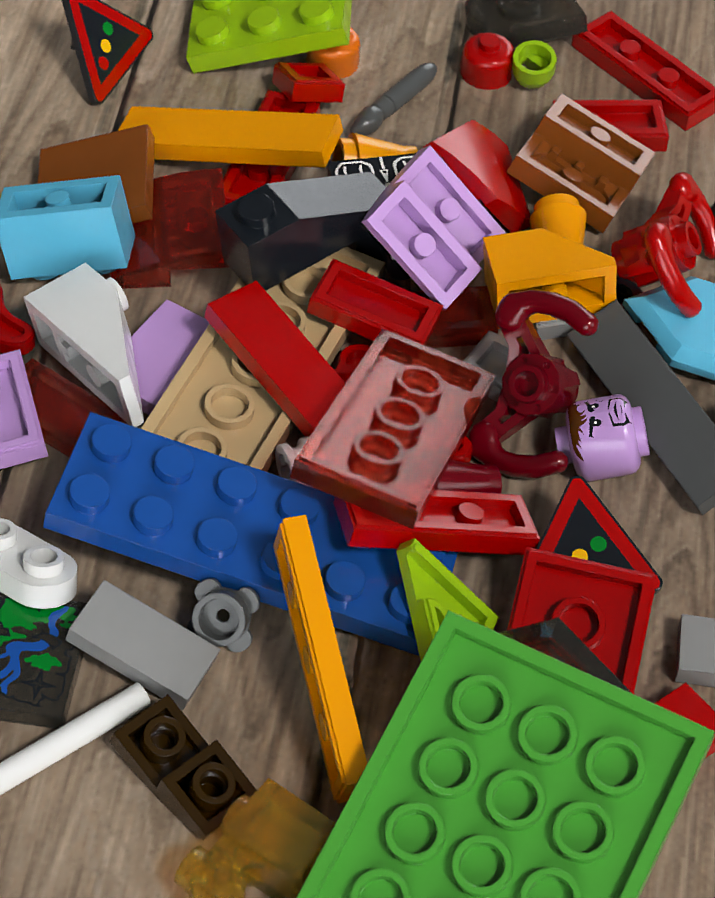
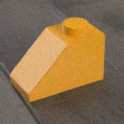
(548, 263)

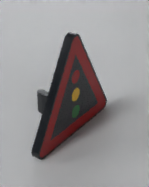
(104, 44)
(589, 531)

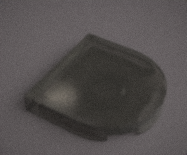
(526, 19)

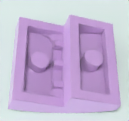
(432, 226)

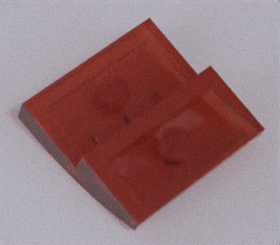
(180, 232)

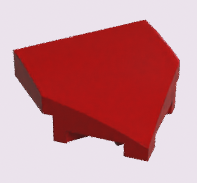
(482, 165)

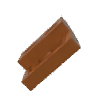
(582, 158)

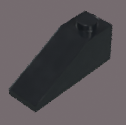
(294, 224)

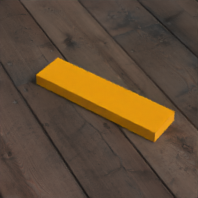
(239, 135)
(320, 656)

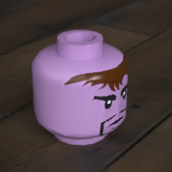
(603, 437)

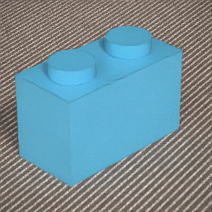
(63, 225)

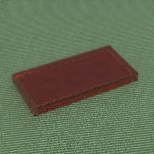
(394, 428)

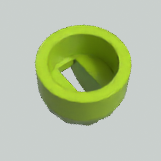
(540, 64)

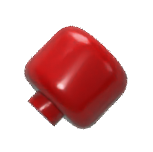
(487, 61)

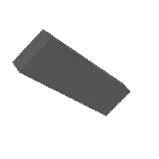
(673, 419)

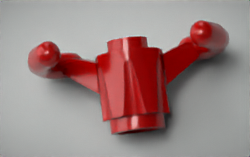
(670, 243)

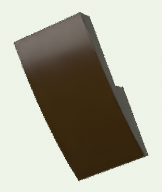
(180, 767)

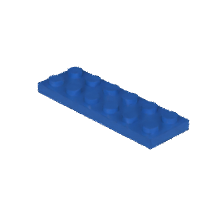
(221, 523)

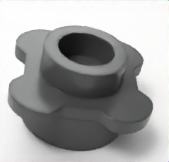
(240, 605)

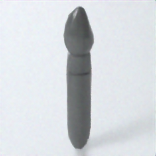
(393, 99)

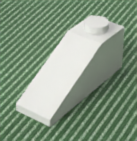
(86, 330)

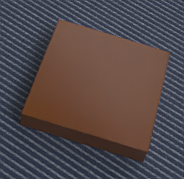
(115, 153)

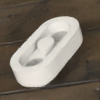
(34, 570)

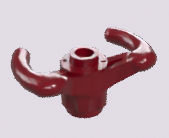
(531, 384)

